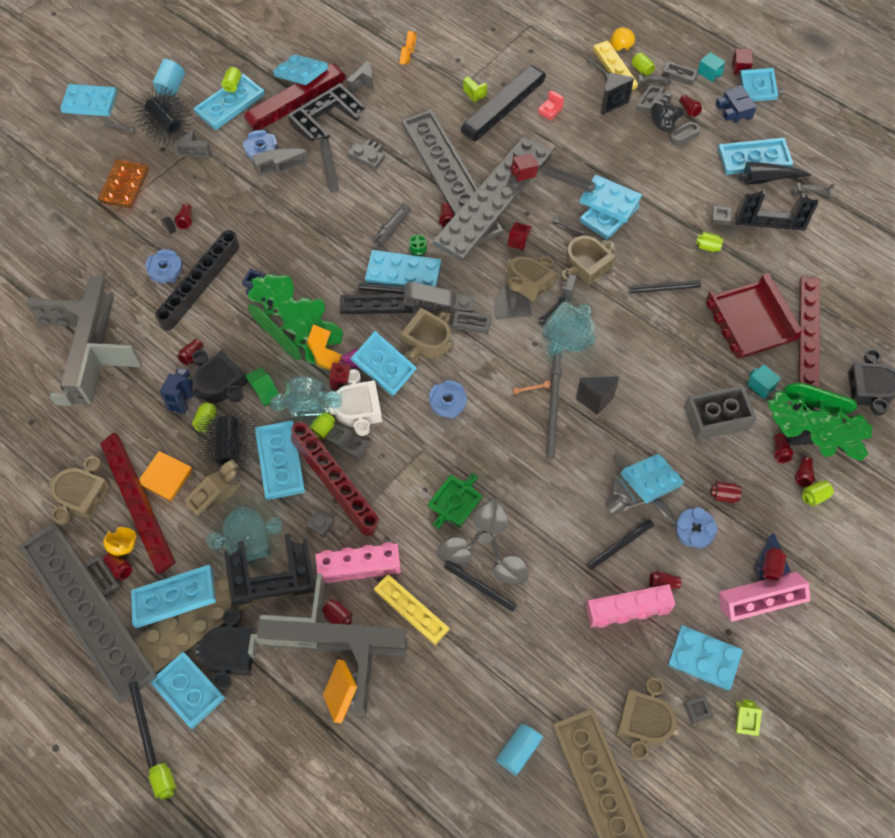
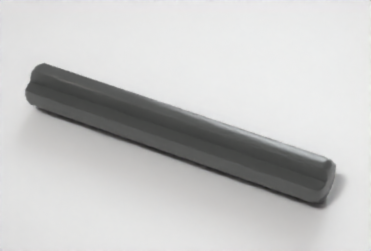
(329, 165)
(568, 178)

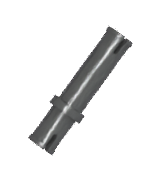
(387, 229)

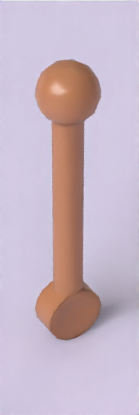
(546, 384)

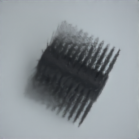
(162, 115)
(227, 439)

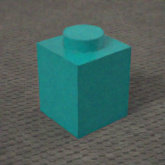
(711, 67)
(763, 381)

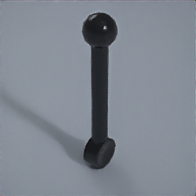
(542, 320)

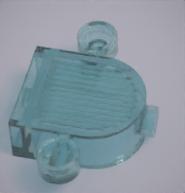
(569, 329)
(305, 397)
(246, 526)

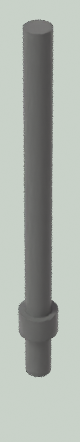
(556, 374)

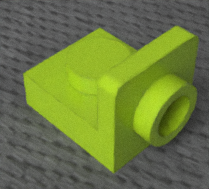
(473, 90)
(748, 717)

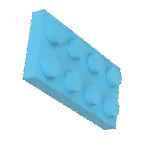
(226, 105)
(765, 151)
(399, 269)
(279, 461)
(172, 596)

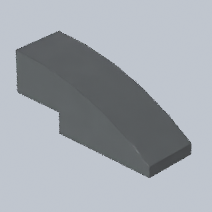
(279, 160)

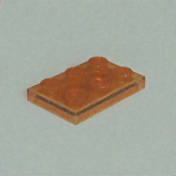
(123, 184)

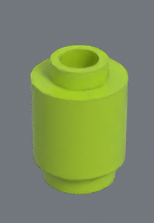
(643, 64)
(231, 79)
(709, 242)
(204, 408)
(322, 425)
(817, 493)
(162, 781)

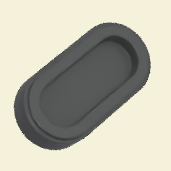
(684, 133)

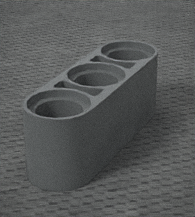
(428, 297)

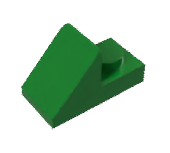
(262, 386)

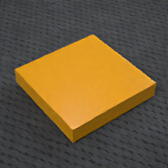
(165, 476)
(339, 691)

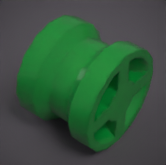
(418, 245)

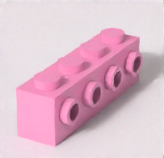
(359, 563)
(764, 596)
(629, 606)

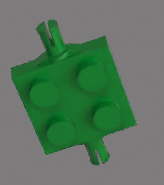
(455, 501)

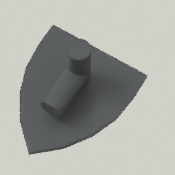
(511, 304)

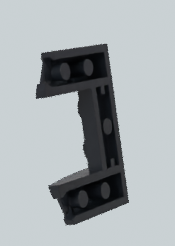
(303, 117)
(749, 213)
(246, 589)

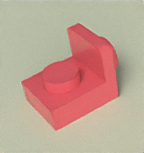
(552, 105)

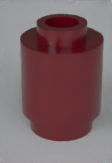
(726, 492)
(774, 564)
(337, 613)

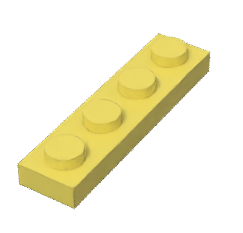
(611, 60)
(411, 609)

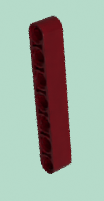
(293, 98)
(335, 487)

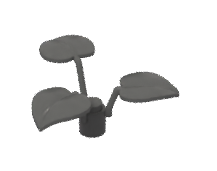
(623, 495)
(489, 520)

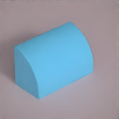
(170, 75)
(519, 749)

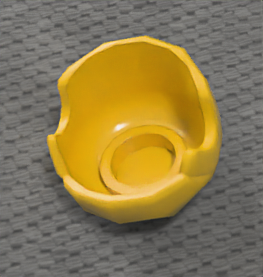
(622, 38)
(120, 542)

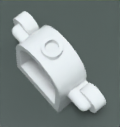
(358, 405)

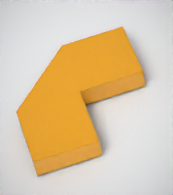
(409, 48)
(316, 342)

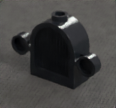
(217, 378)
(872, 383)
(226, 650)

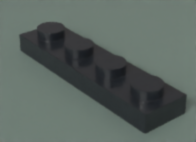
(373, 304)

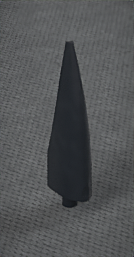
(765, 172)

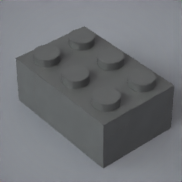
(719, 412)

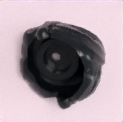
(665, 116)

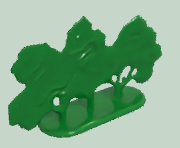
(296, 315)
(826, 429)

